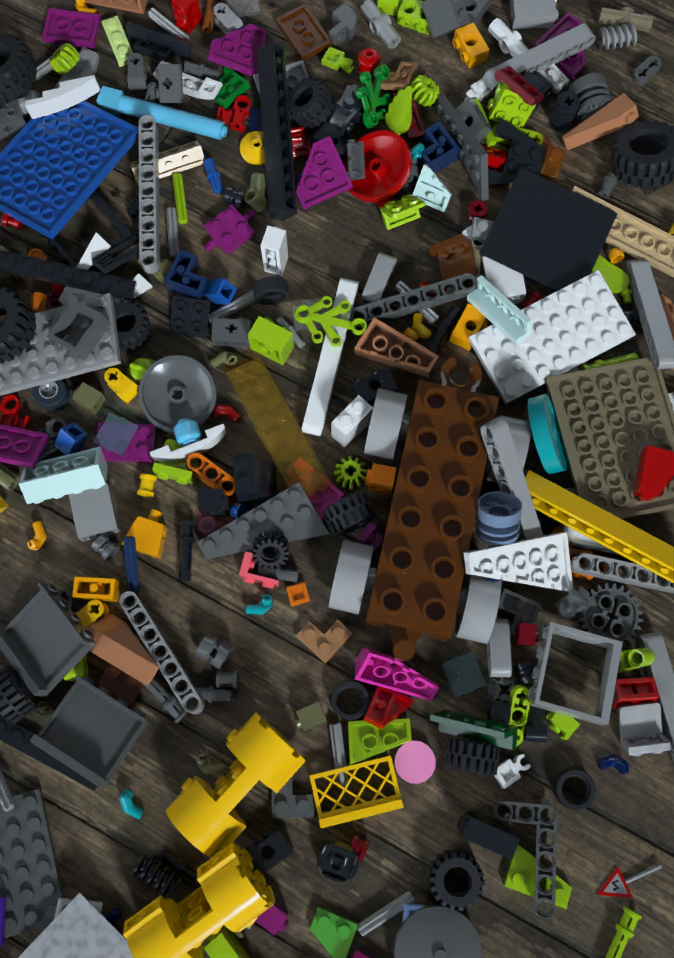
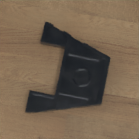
(522, 153)

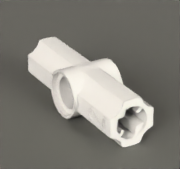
(508, 40)

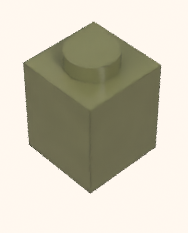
(88, 398)
(310, 716)

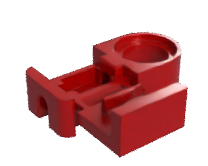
(238, 115)
(299, 148)
(14, 418)

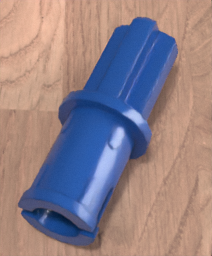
(213, 175)

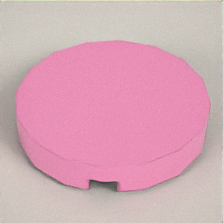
(414, 762)

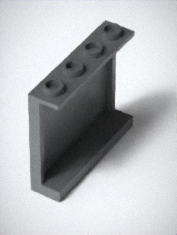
(45, 640)
(91, 731)

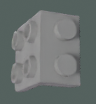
(642, 729)

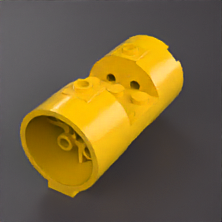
(208, 813)
(227, 896)

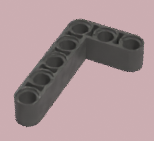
(541, 848)

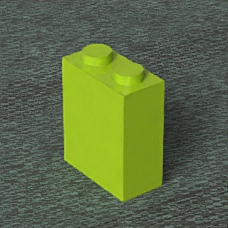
(224, 945)

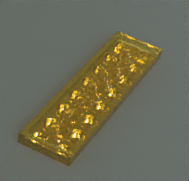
(278, 427)

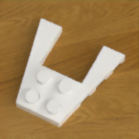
(96, 247)

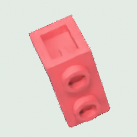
(248, 565)

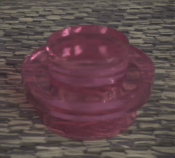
(207, 525)

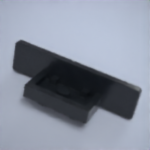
(156, 43)
(351, 107)

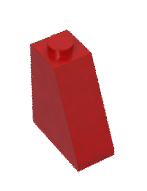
(653, 472)

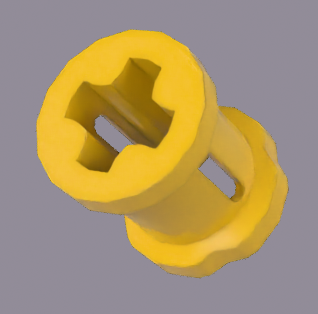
(146, 485)

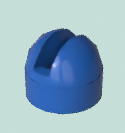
(237, 513)

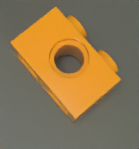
(470, 45)
(470, 317)
(96, 589)

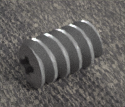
(617, 35)

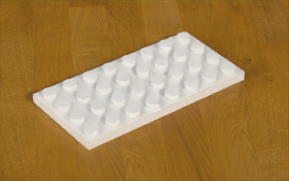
(564, 334)

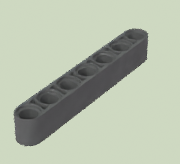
(419, 294)

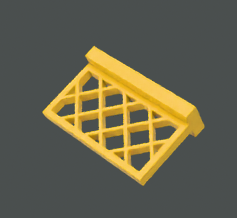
(360, 810)

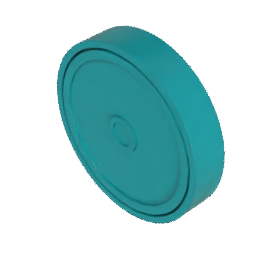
(546, 434)

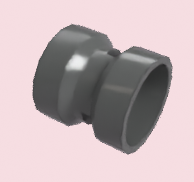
(105, 547)

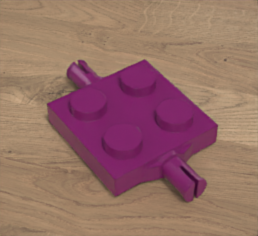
(229, 230)

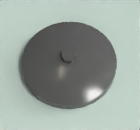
(177, 390)
(437, 933)

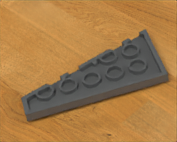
(471, 151)
(285, 513)

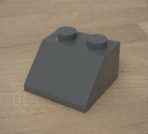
(445, 16)

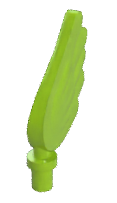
(400, 111)
(615, 278)

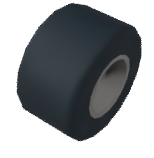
(43, 395)

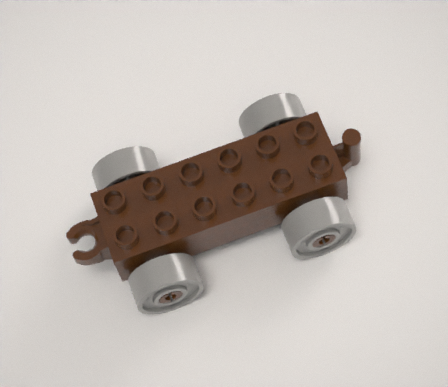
(430, 516)

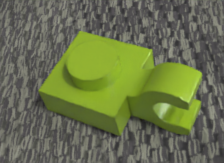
(334, 59)

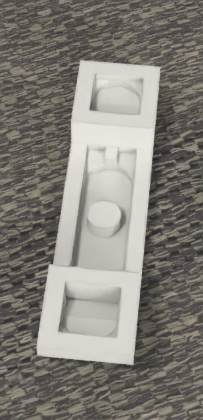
(196, 87)
(166, 455)

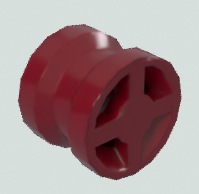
(480, 208)
(359, 846)

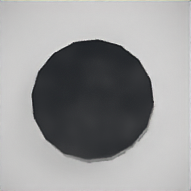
(338, 861)

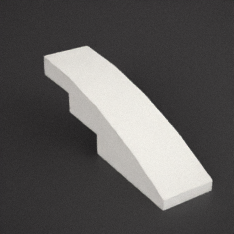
(68, 95)

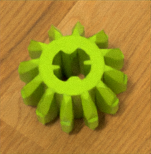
(64, 59)
(425, 90)
(358, 472)

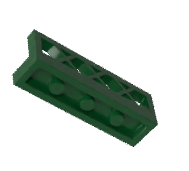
(476, 728)

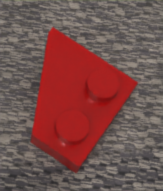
(386, 706)

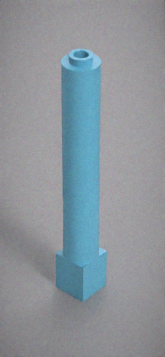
(117, 103)

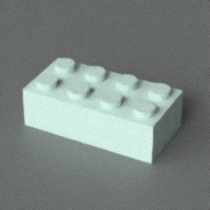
(64, 475)

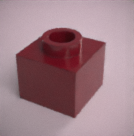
(526, 634)

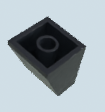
(254, 478)

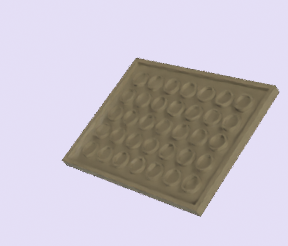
(605, 423)

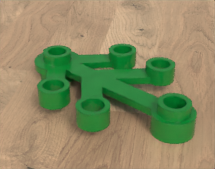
(370, 116)

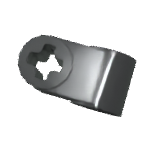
(136, 72)

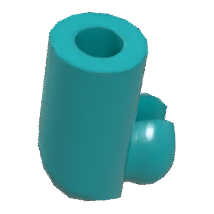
(415, 151)
(262, 607)
(128, 806)

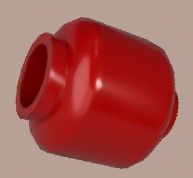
(368, 60)

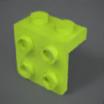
(508, 107)
(402, 211)
(175, 470)

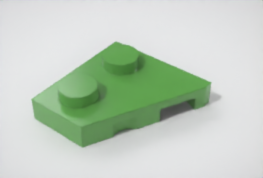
(333, 932)

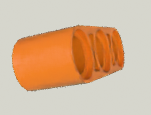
(207, 465)

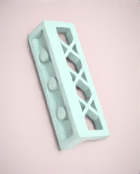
(500, 311)

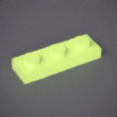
(117, 40)

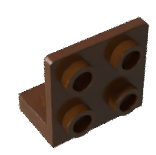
(455, 256)

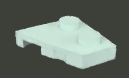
(432, 189)

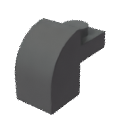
(344, 25)

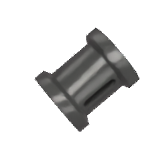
(227, 679)

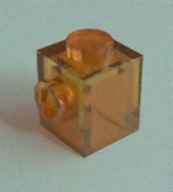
(553, 161)

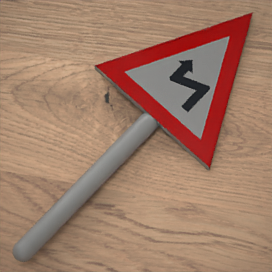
(618, 887)

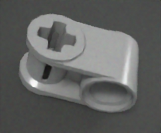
(226, 19)

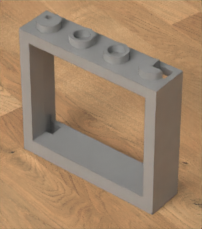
(608, 679)

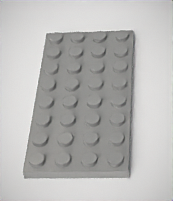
(45, 364)

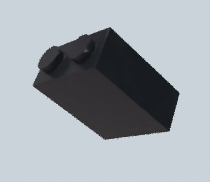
(487, 835)

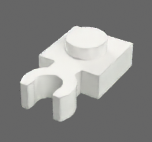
(509, 771)

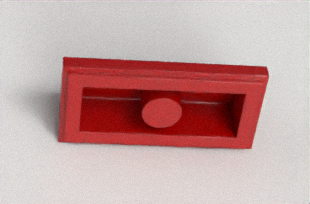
(496, 158)

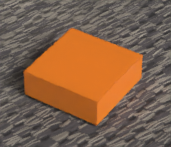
(298, 594)

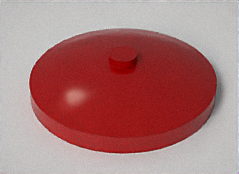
(386, 166)

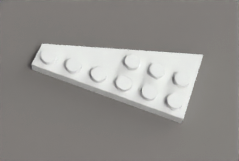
(532, 561)

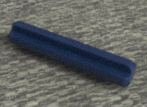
(131, 564)

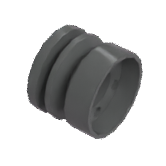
(592, 93)

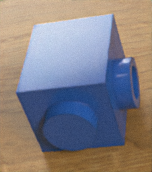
(220, 291)
(70, 439)

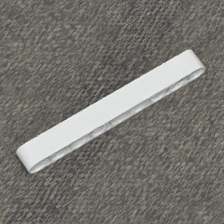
(328, 364)

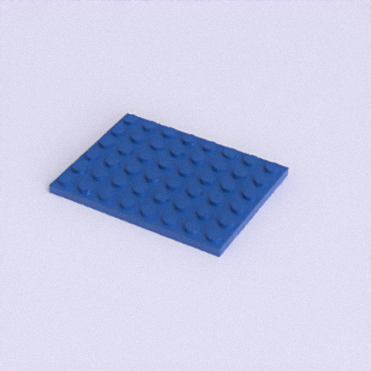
(60, 163)

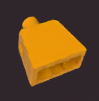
(149, 534)

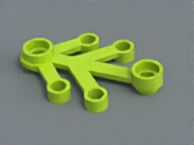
(327, 319)

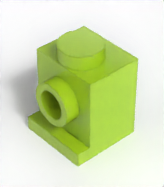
(562, 724)

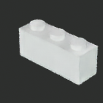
(274, 250)

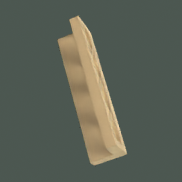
(175, 160)

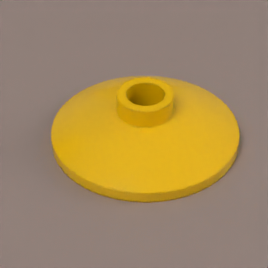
(250, 153)

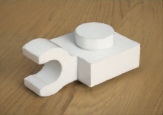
(479, 90)

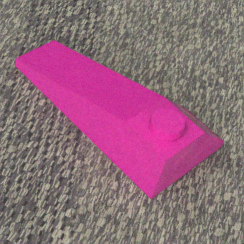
(391, 674)

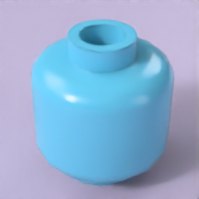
(187, 432)

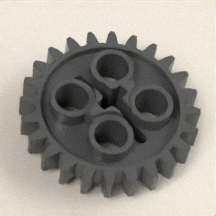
(625, 623)

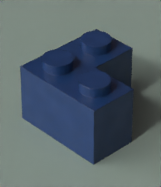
(440, 148)
(183, 277)

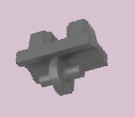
(572, 603)

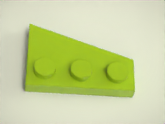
(369, 740)
(522, 874)

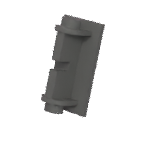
(355, 160)

